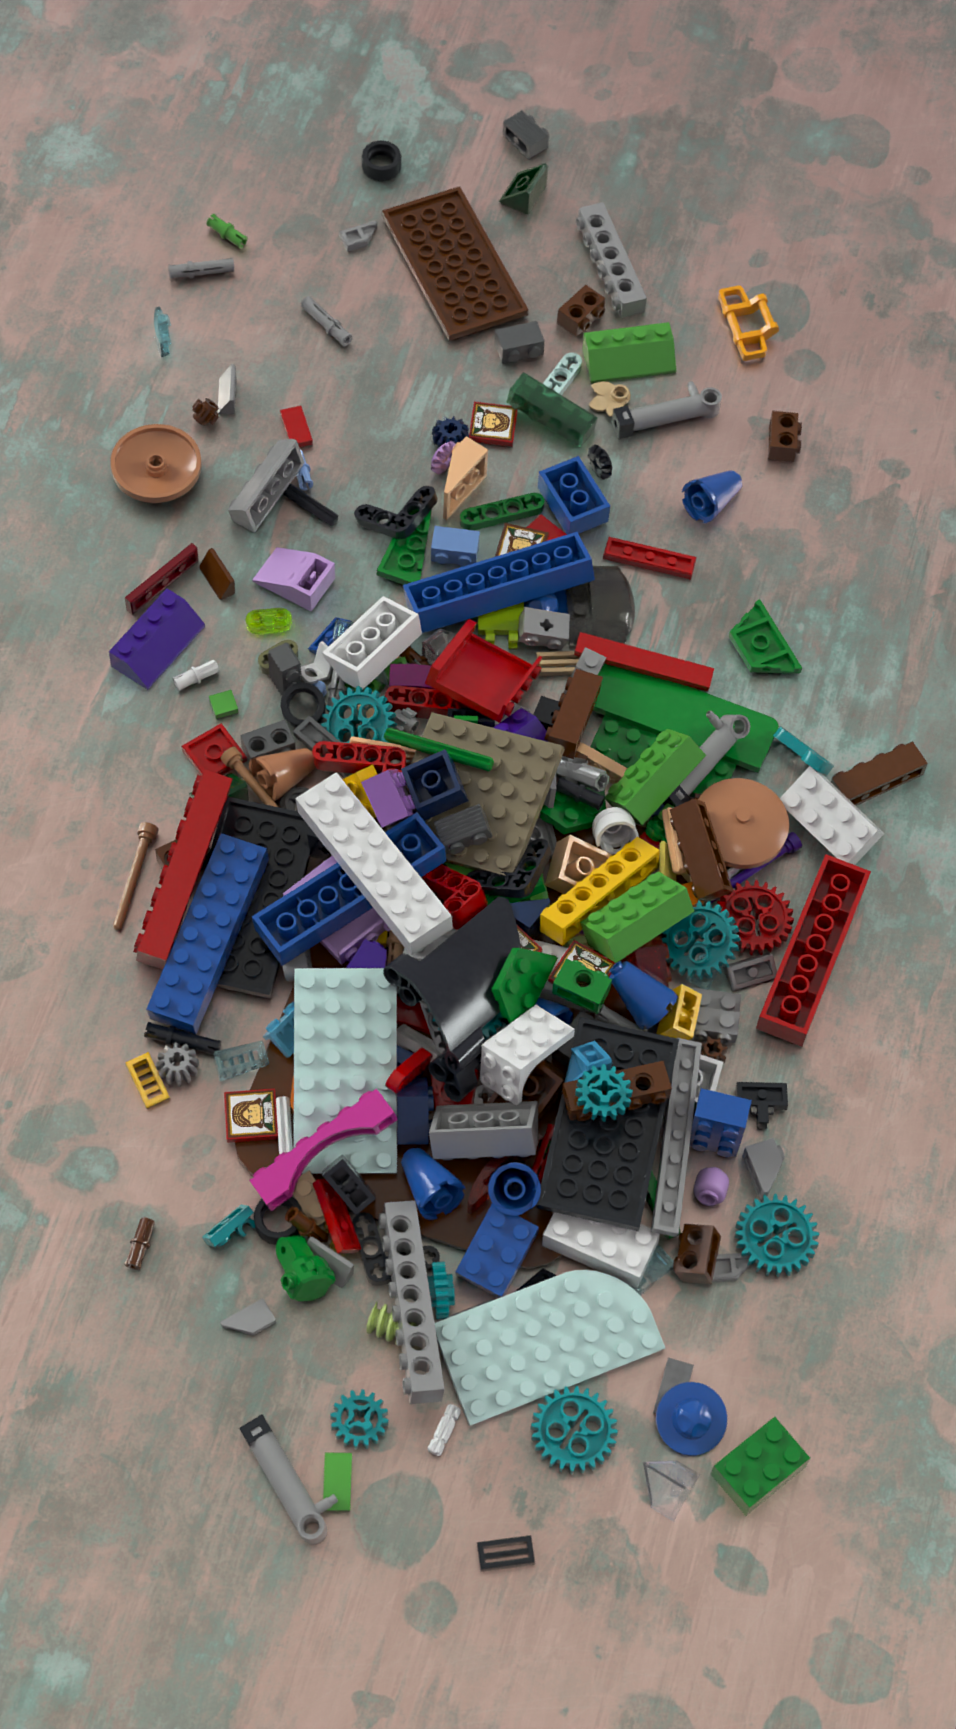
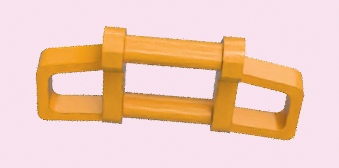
(745, 308)

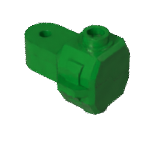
(305, 1274)

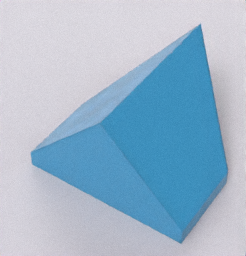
(585, 1057)

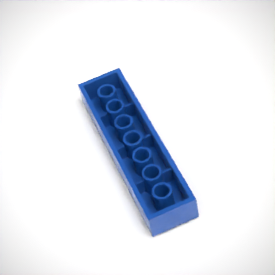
(499, 582)
(333, 899)
(208, 934)

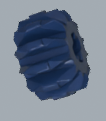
(448, 431)

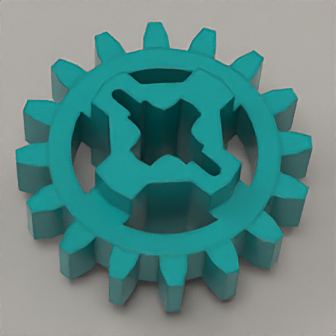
(615, 1090)
(441, 1290)
(350, 1426)

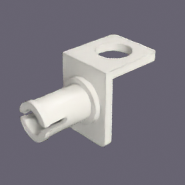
(320, 667)

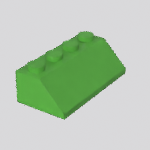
(629, 352)

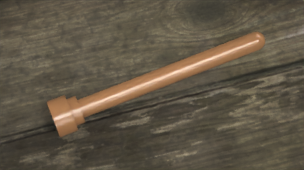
(233, 759)
(147, 833)

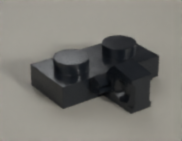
(765, 1099)

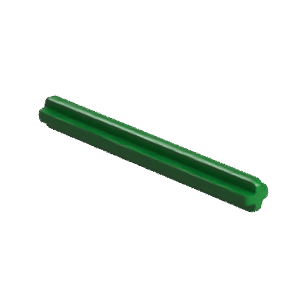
(431, 747)

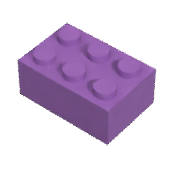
(389, 797)

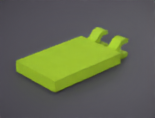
(501, 622)

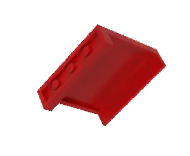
(482, 674)

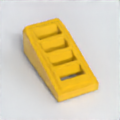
(141, 1060)

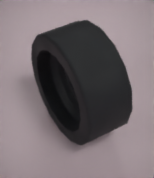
(383, 148)
(298, 688)
(267, 1235)

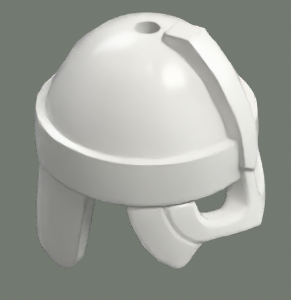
(613, 829)

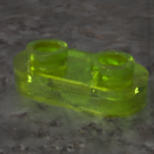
(268, 620)

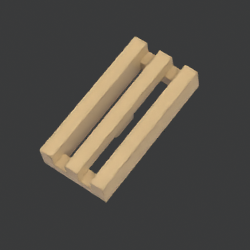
(558, 659)

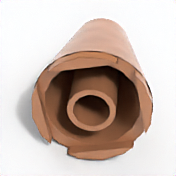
(282, 770)

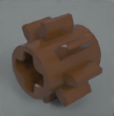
(205, 412)
(716, 1047)

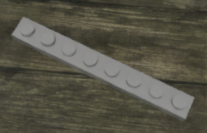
(676, 1139)

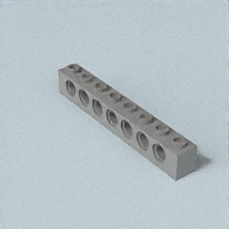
(430, 1386)

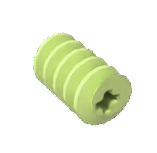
(383, 1323)

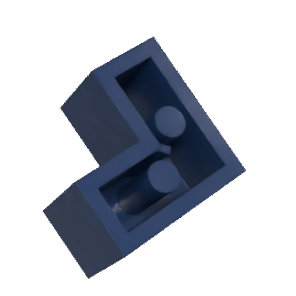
(412, 1112)

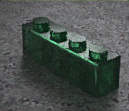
(551, 409)

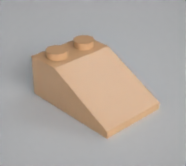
(465, 473)
(572, 863)

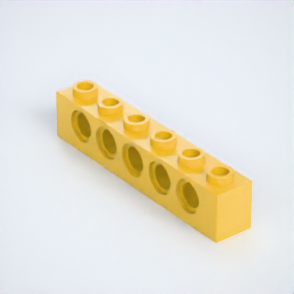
(604, 884)

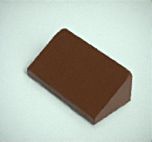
(217, 575)

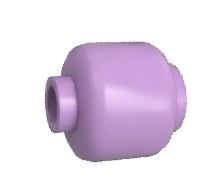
(711, 1186)

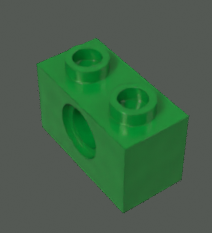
(588, 997)

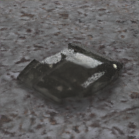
(601, 606)

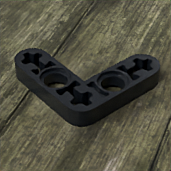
(422, 500)
(536, 854)
(378, 1260)

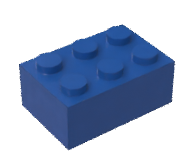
(573, 496)
(719, 1122)
(497, 1252)

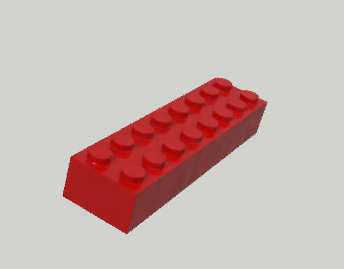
(185, 864)
(813, 950)

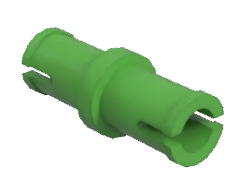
(227, 231)

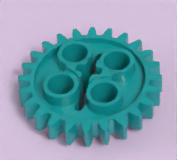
(379, 722)
(716, 953)
(790, 1254)
(594, 1442)

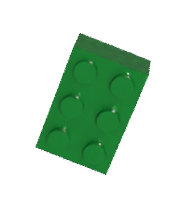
(760, 1466)

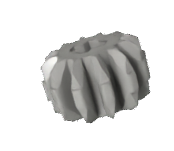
(182, 1072)

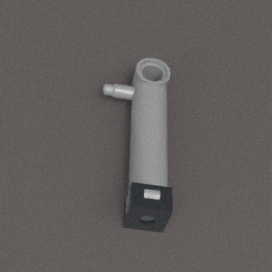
(704, 404)
(715, 748)
(285, 1480)

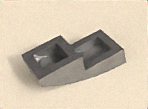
(674, 1374)

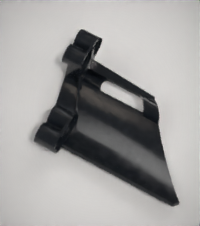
(458, 990)

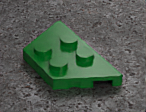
(762, 643)
(569, 815)
(522, 981)

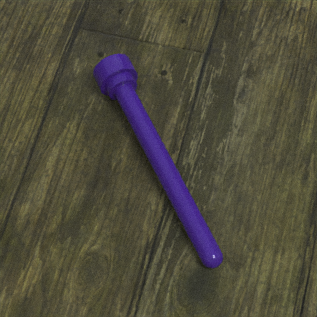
(791, 845)

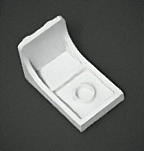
(518, 1048)

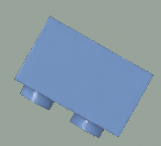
(454, 546)

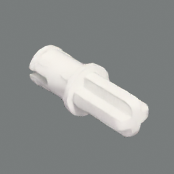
(195, 675)

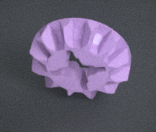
(442, 458)

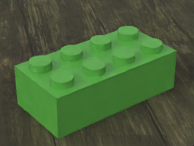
(655, 775)
(637, 916)

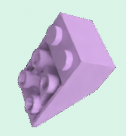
(296, 576)

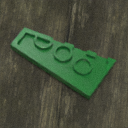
(405, 557)

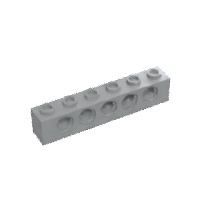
(611, 260)

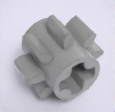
(406, 720)

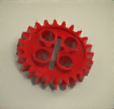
(776, 915)

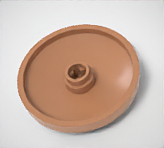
(156, 463)
(746, 821)

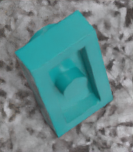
(220, 1233)

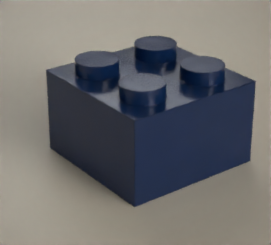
(434, 784)

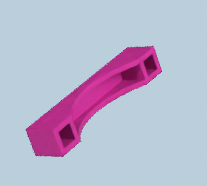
(365, 1117)

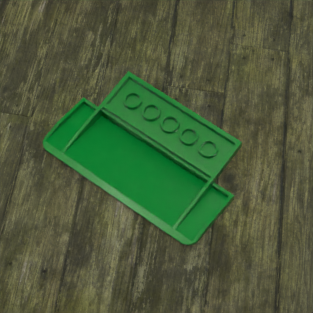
(644, 706)

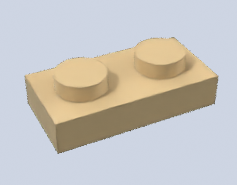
(307, 1198)

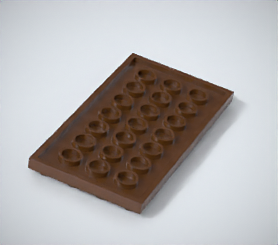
(454, 263)

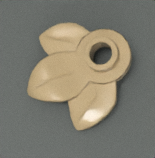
(608, 398)

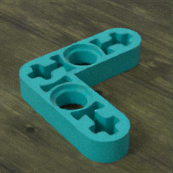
(808, 755)

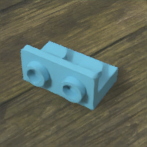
(282, 1031)

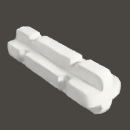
(444, 1430)

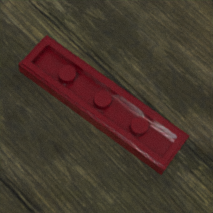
(161, 579)

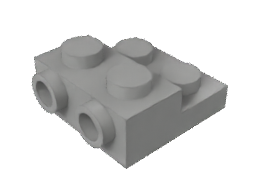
(718, 1016)

